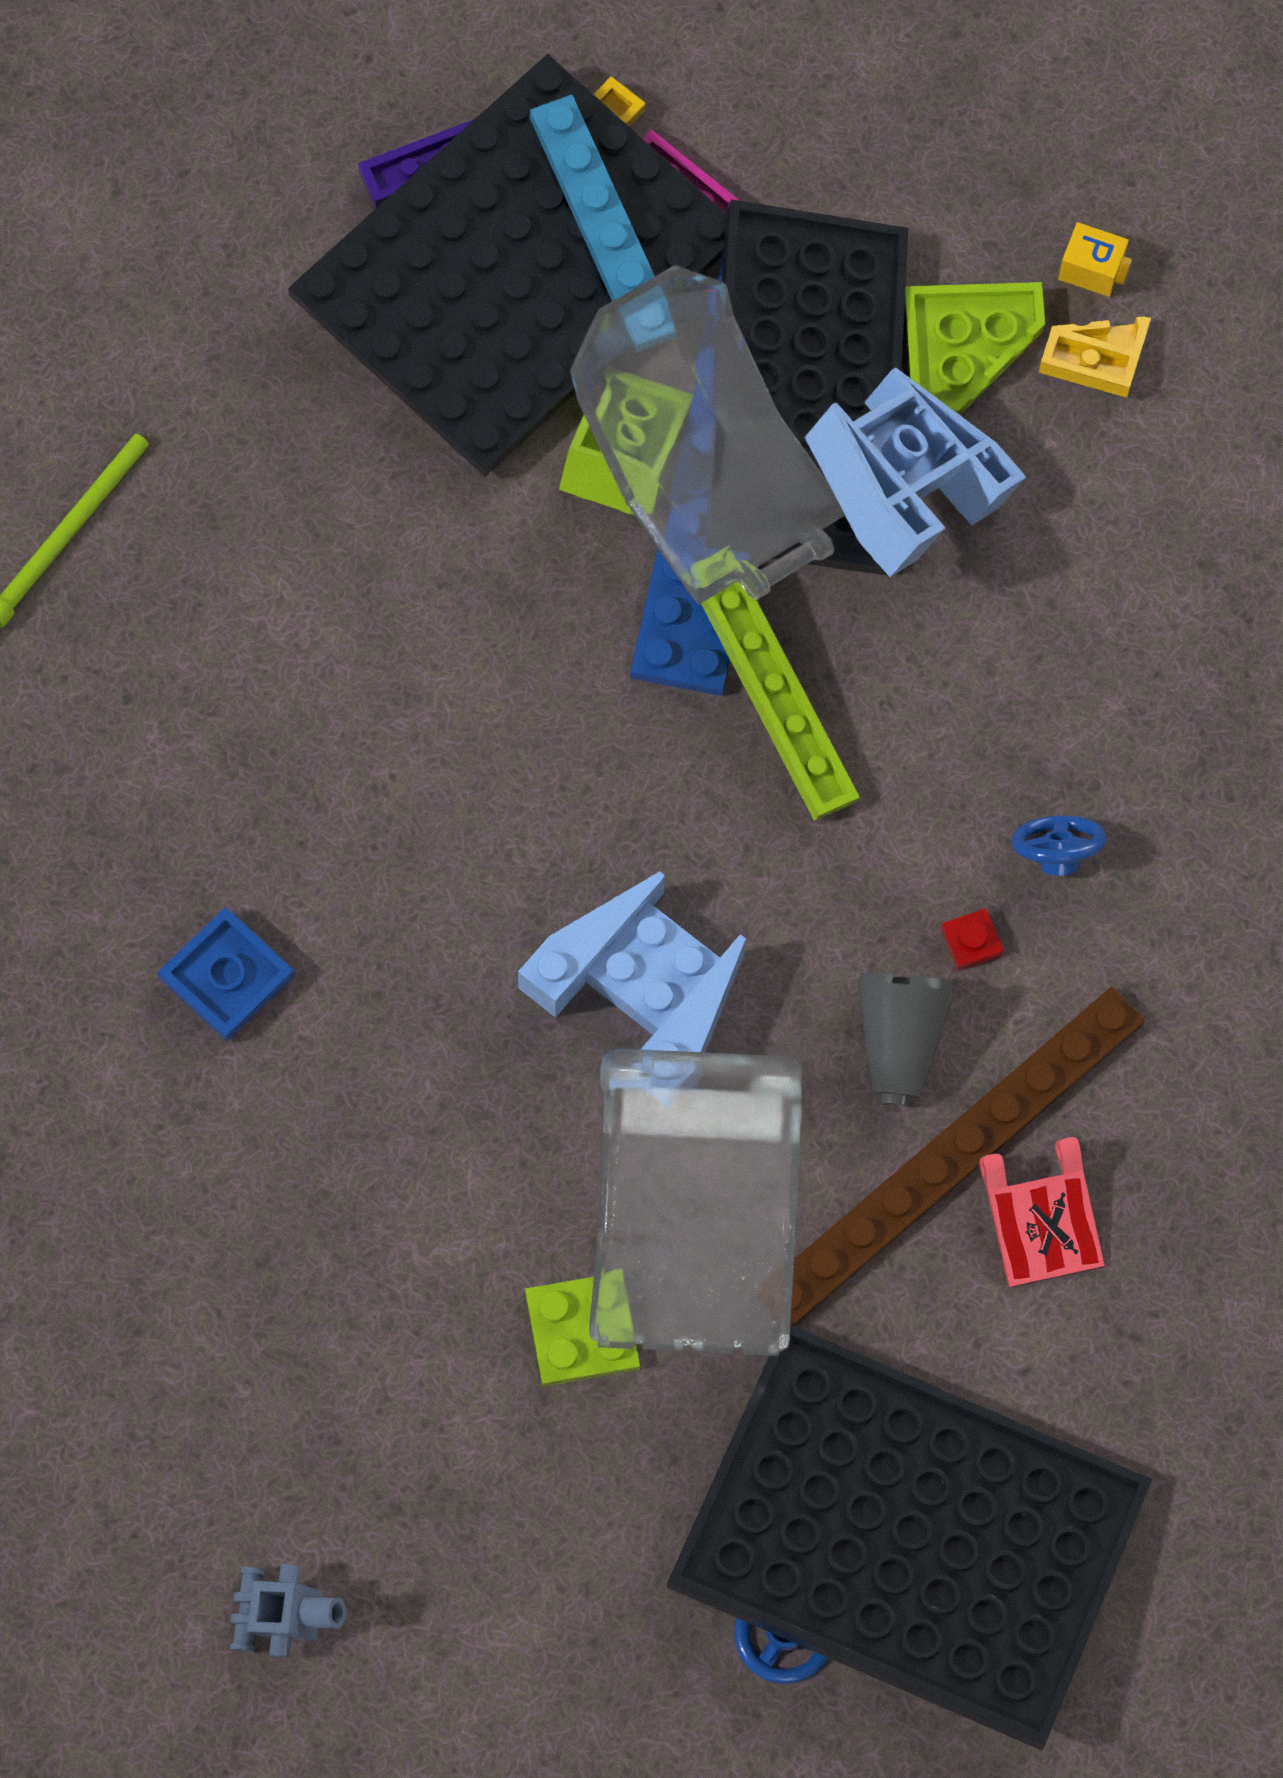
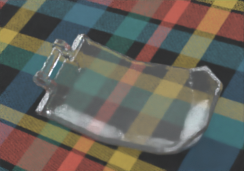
(700, 438)

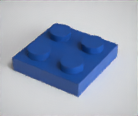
(226, 974)

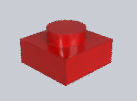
(972, 939)

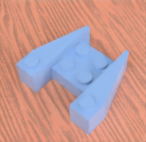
(899, 456)
(640, 966)

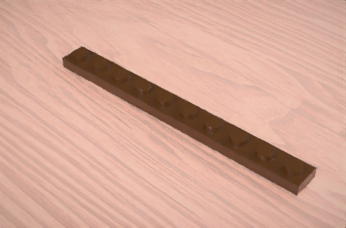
(958, 1150)

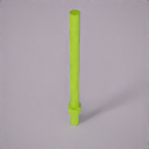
(70, 526)

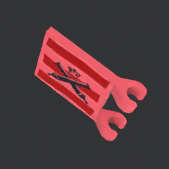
(1045, 1223)

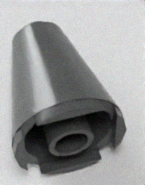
(902, 1031)

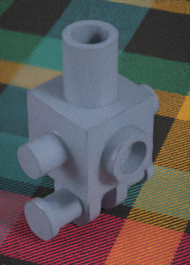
(281, 1611)

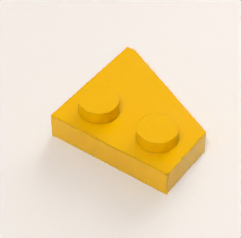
(1095, 354)

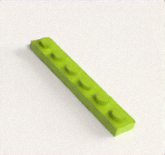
(780, 701)

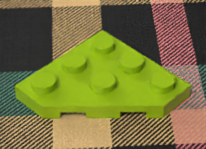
(968, 335)

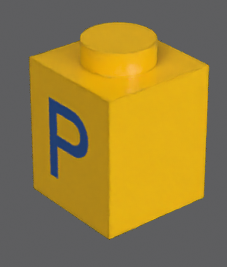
(1095, 260)

